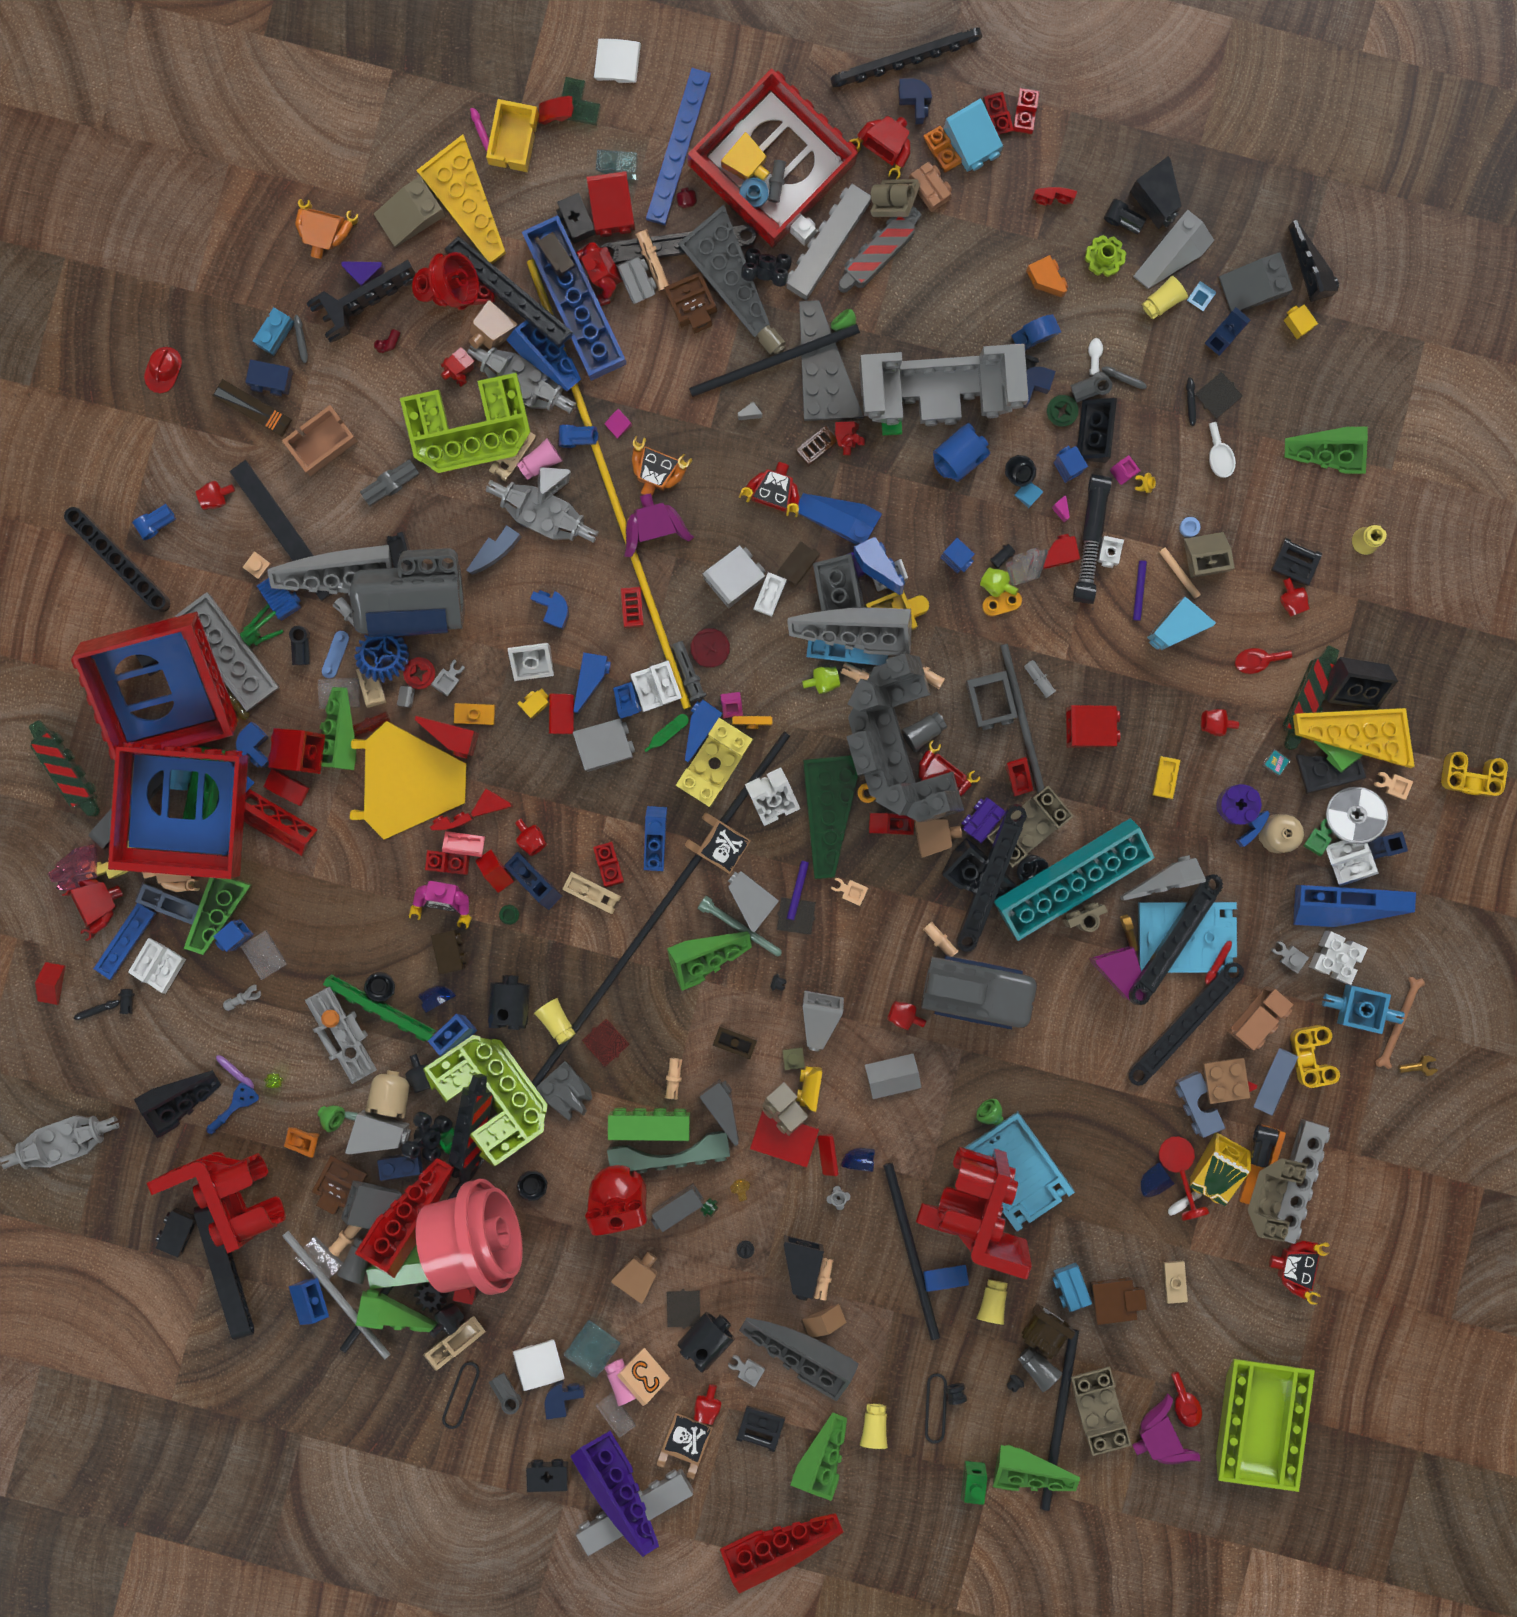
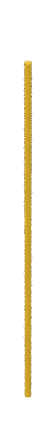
(617, 507)

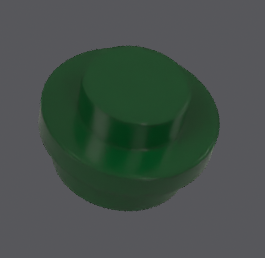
(509, 914)
(709, 1208)

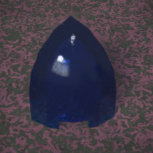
(435, 997)
(859, 1159)
(1155, 1181)

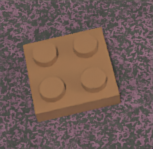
(1226, 1080)

